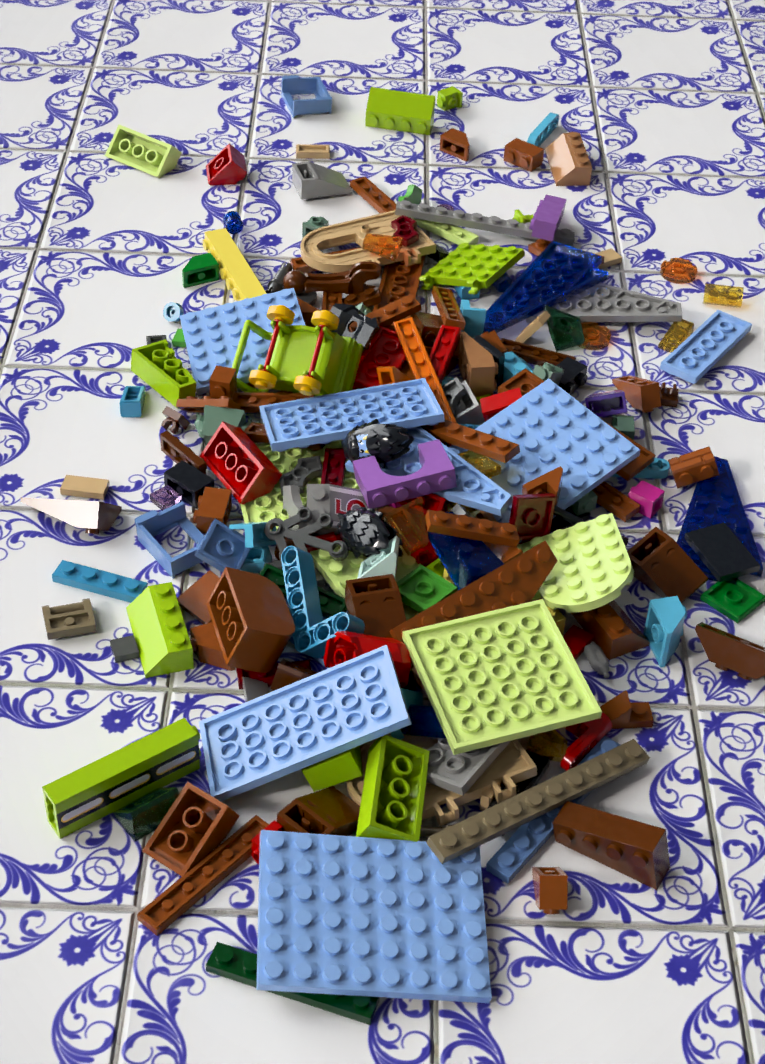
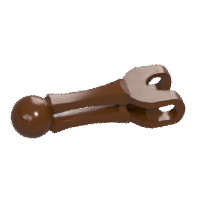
(344, 282)

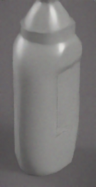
(597, 659)

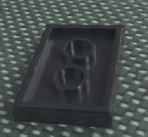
(722, 552)

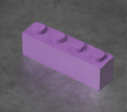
(547, 217)

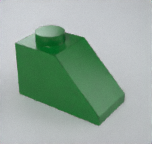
(200, 270)

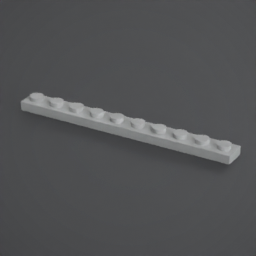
(476, 221)

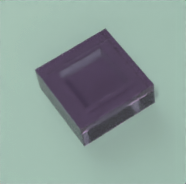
(165, 497)

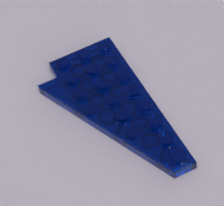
(548, 280)
(713, 503)

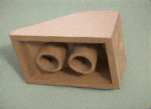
(477, 366)

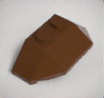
(732, 652)

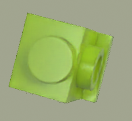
(449, 98)

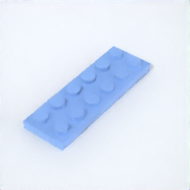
(705, 346)

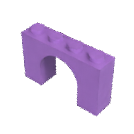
(385, 489)

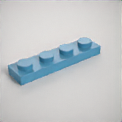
(98, 581)

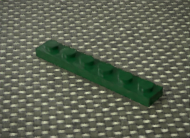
(242, 967)

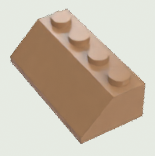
(569, 160)

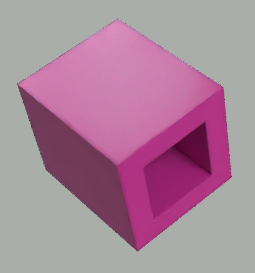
(648, 497)

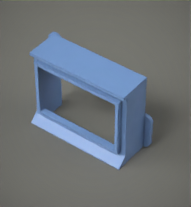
(308, 85)
(155, 523)

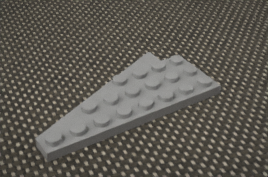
(617, 304)

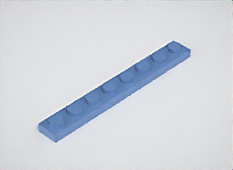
(535, 833)

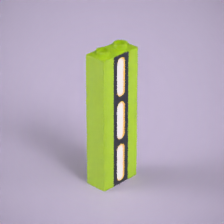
(121, 777)

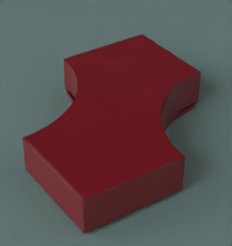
(405, 228)

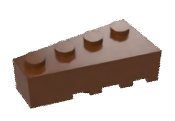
(615, 841)

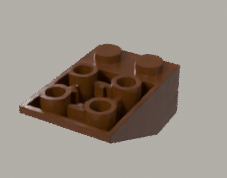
(665, 566)
(376, 603)
(321, 813)

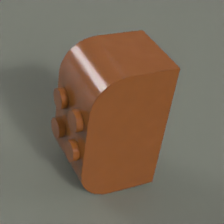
(250, 620)

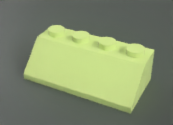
(142, 152)

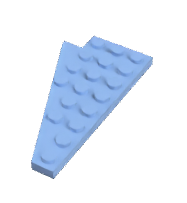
(472, 487)

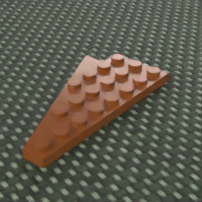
(501, 588)

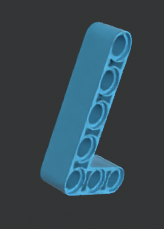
(304, 605)

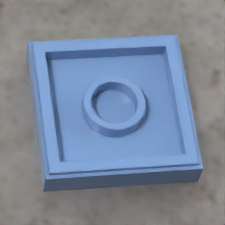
(223, 547)

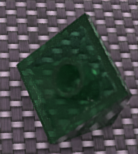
(564, 329)
(146, 812)

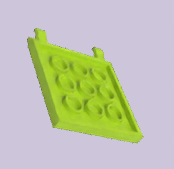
(472, 266)

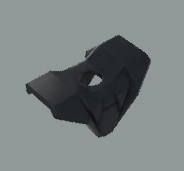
(365, 326)

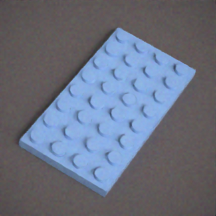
(336, 414)
(303, 723)

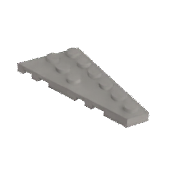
(461, 770)

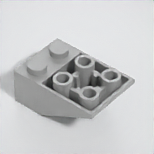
(318, 181)

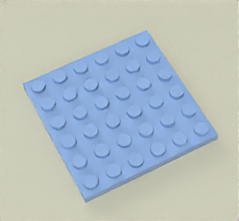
(216, 331)

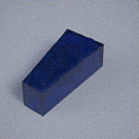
(464, 558)

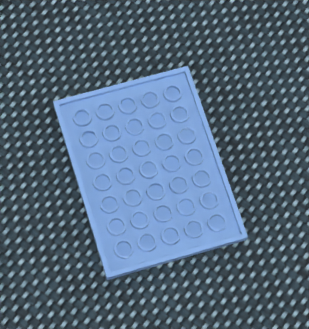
(555, 433)
(370, 919)

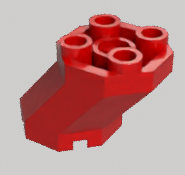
(351, 645)

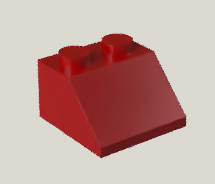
(226, 167)

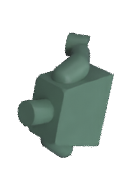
(213, 416)

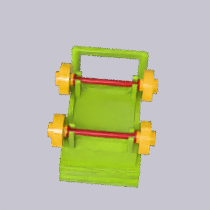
(301, 356)

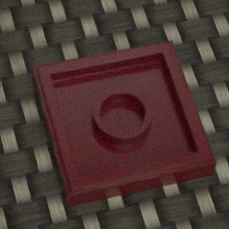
(532, 514)

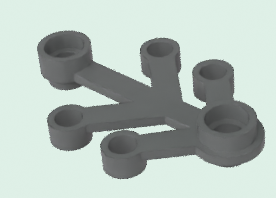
(303, 536)

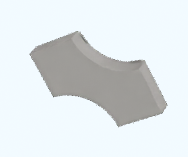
(292, 503)

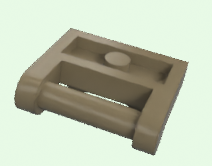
(69, 619)

